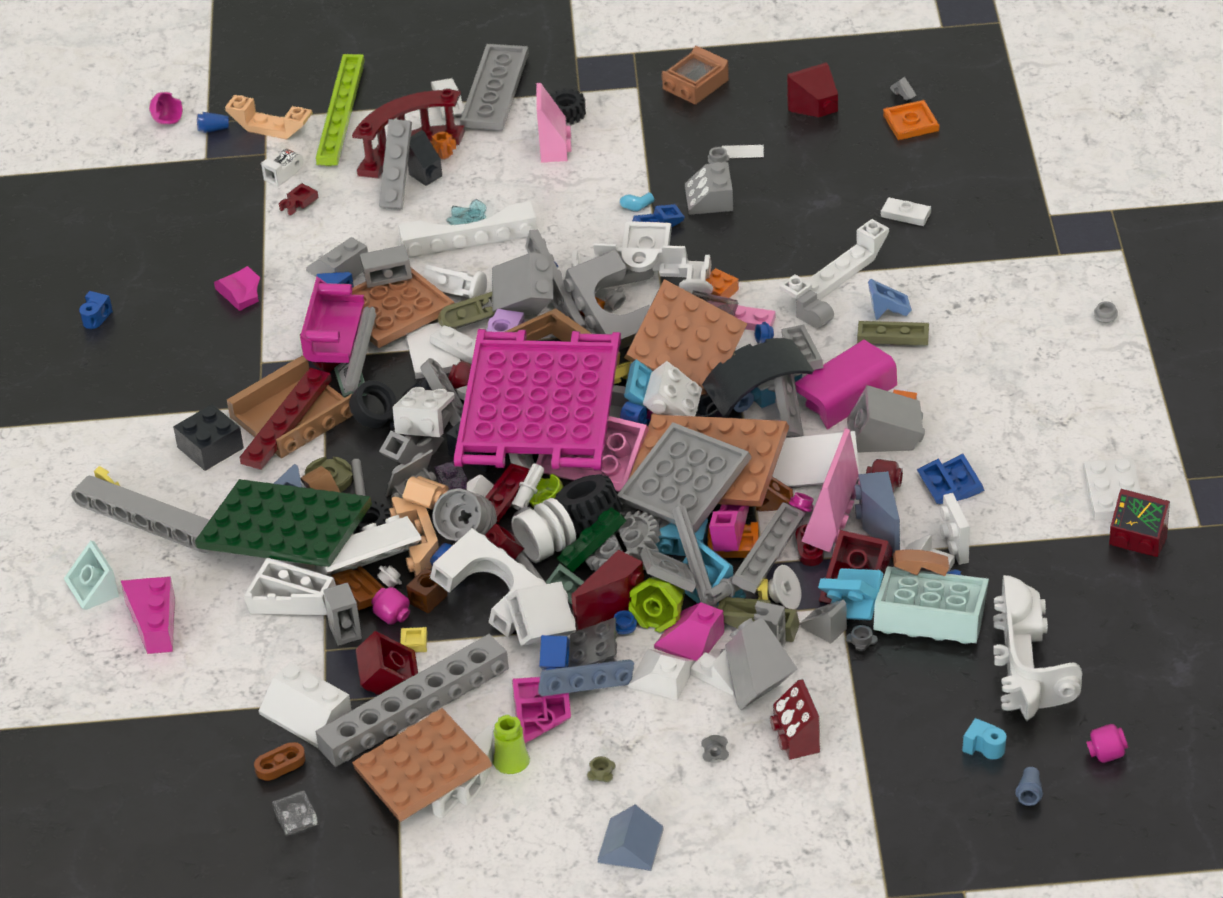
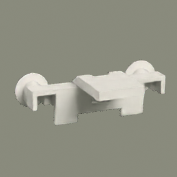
(648, 247)

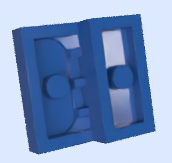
(950, 477)

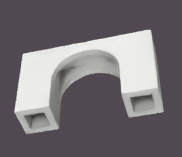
(477, 554)

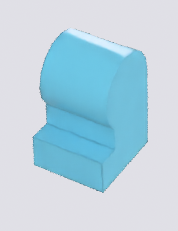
(985, 739)

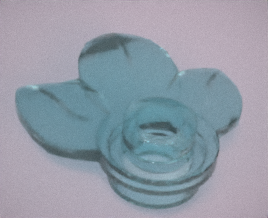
(467, 215)

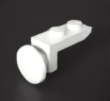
(456, 282)

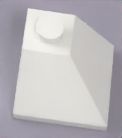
(662, 674)

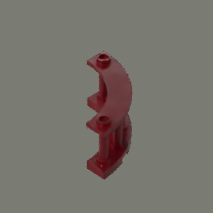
(375, 124)

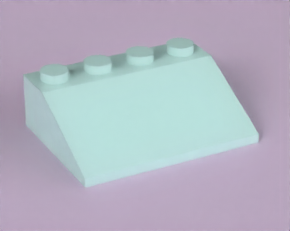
(930, 605)

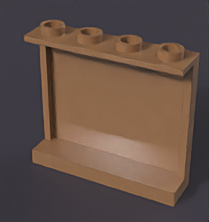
(259, 401)

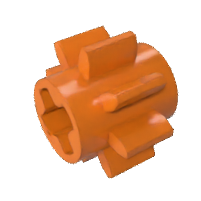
(443, 144)

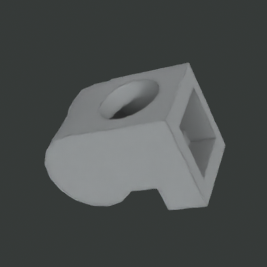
(813, 310)

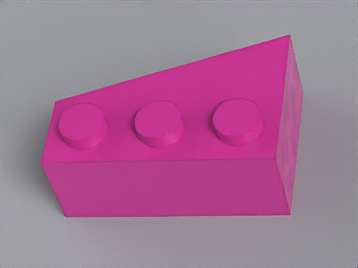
(152, 610)

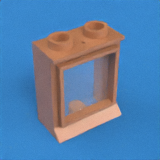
(696, 75)

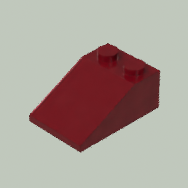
(857, 552)
(606, 590)

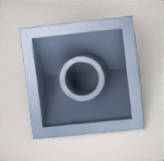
(631, 840)

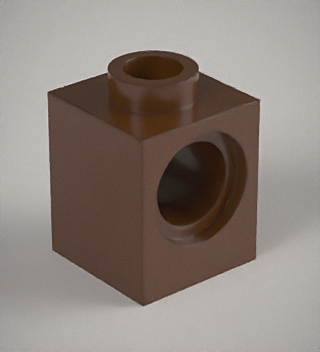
(425, 592)

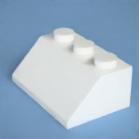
(303, 702)

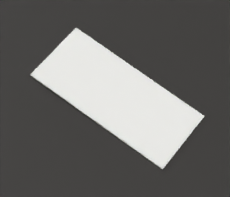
(745, 151)

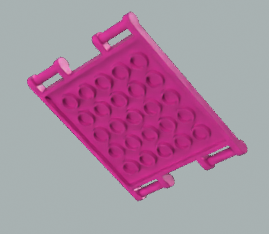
(538, 398)

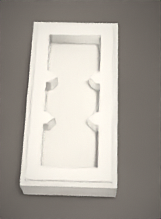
(906, 211)

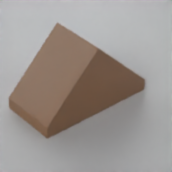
(320, 479)

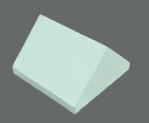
(92, 578)

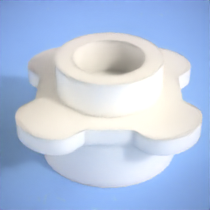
(389, 576)

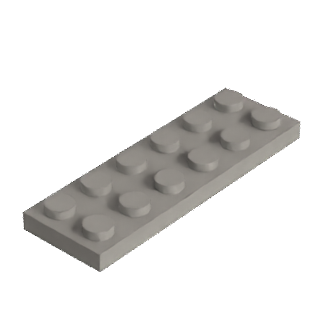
(494, 87)

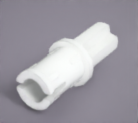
(528, 487)

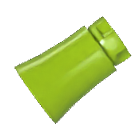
(509, 746)

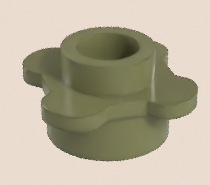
(601, 769)

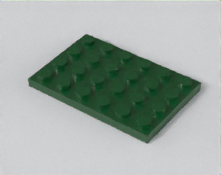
(284, 522)

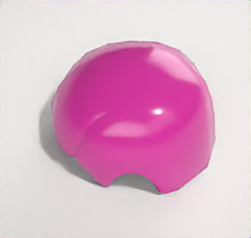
(165, 108)

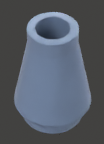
(1029, 788)

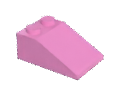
(552, 128)

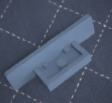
(585, 677)

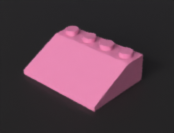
(620, 453)
(834, 497)

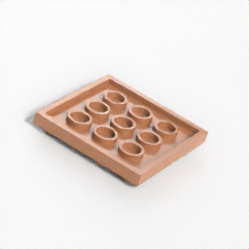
(401, 306)
(685, 334)
(421, 764)

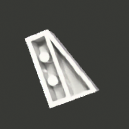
(287, 590)

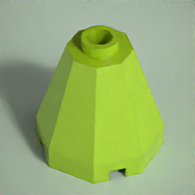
(656, 603)

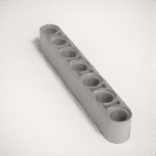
(140, 511)

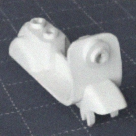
(1023, 624)

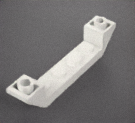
(869, 241)

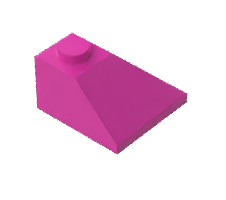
(693, 633)

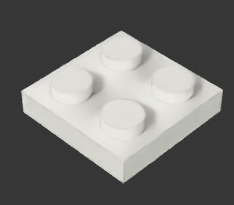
(955, 528)

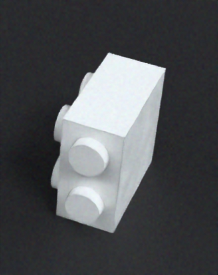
(671, 392)
(541, 612)

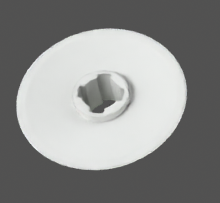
(785, 587)

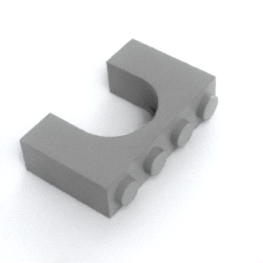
(588, 279)

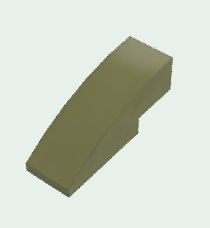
(741, 609)

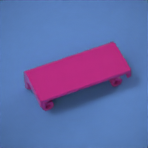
(331, 323)
(841, 381)

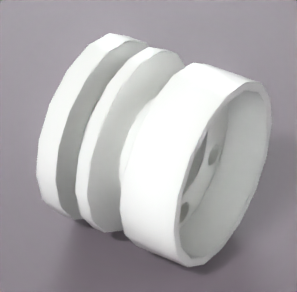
(544, 530)

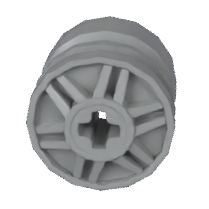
(454, 510)

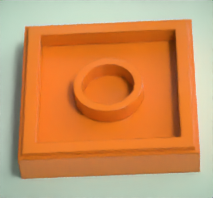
(911, 120)

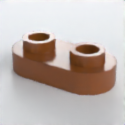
(279, 761)

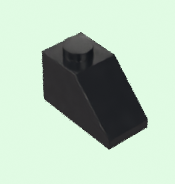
(423, 159)

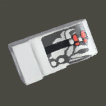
(283, 167)

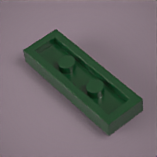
(591, 539)

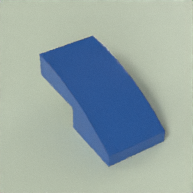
(662, 214)

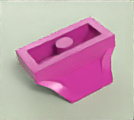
(239, 288)

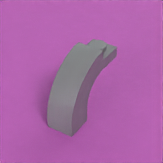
(403, 448)

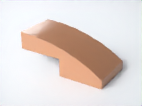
(913, 560)

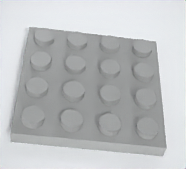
(684, 471)

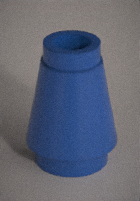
(211, 122)

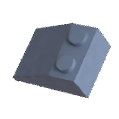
(878, 507)

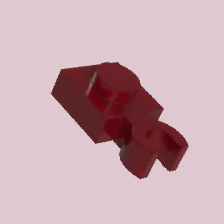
(298, 197)

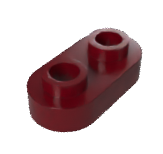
(807, 553)

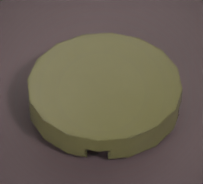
(338, 467)

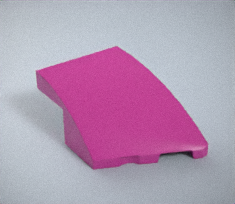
(538, 712)

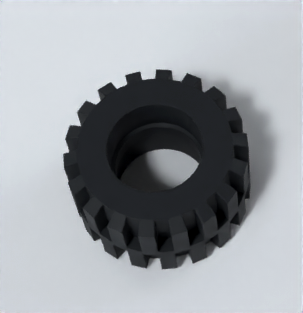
(587, 499)

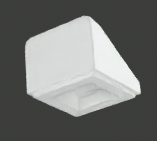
(479, 485)

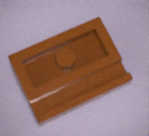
(361, 584)

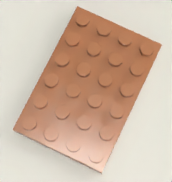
(758, 437)

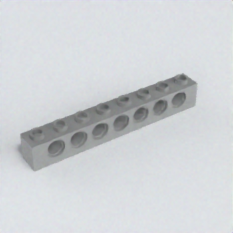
(412, 700)

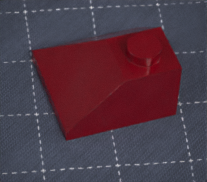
(812, 91)

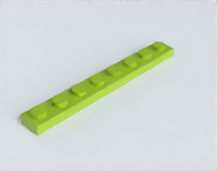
(340, 110)

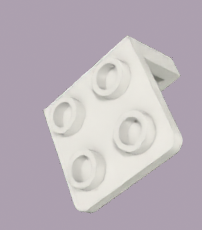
(421, 412)

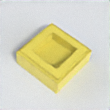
(415, 638)

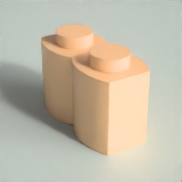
(423, 491)

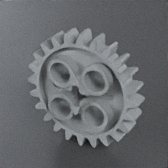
(636, 533)

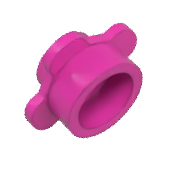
(802, 502)

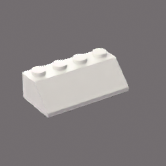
(374, 545)

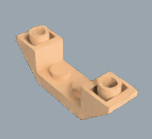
(244, 112)
(419, 516)

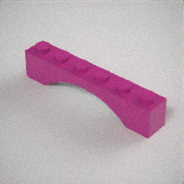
(727, 527)

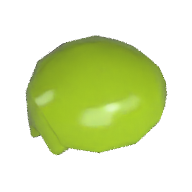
(546, 489)

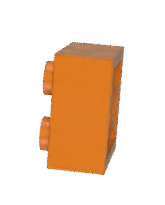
(723, 283)

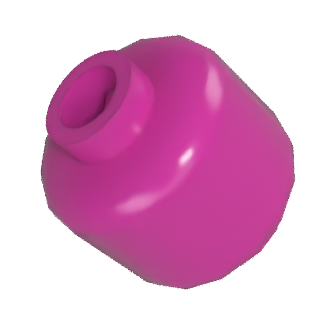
(391, 605)
(1107, 743)

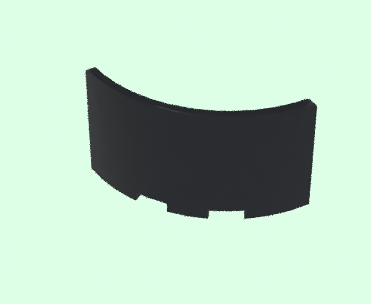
(751, 368)

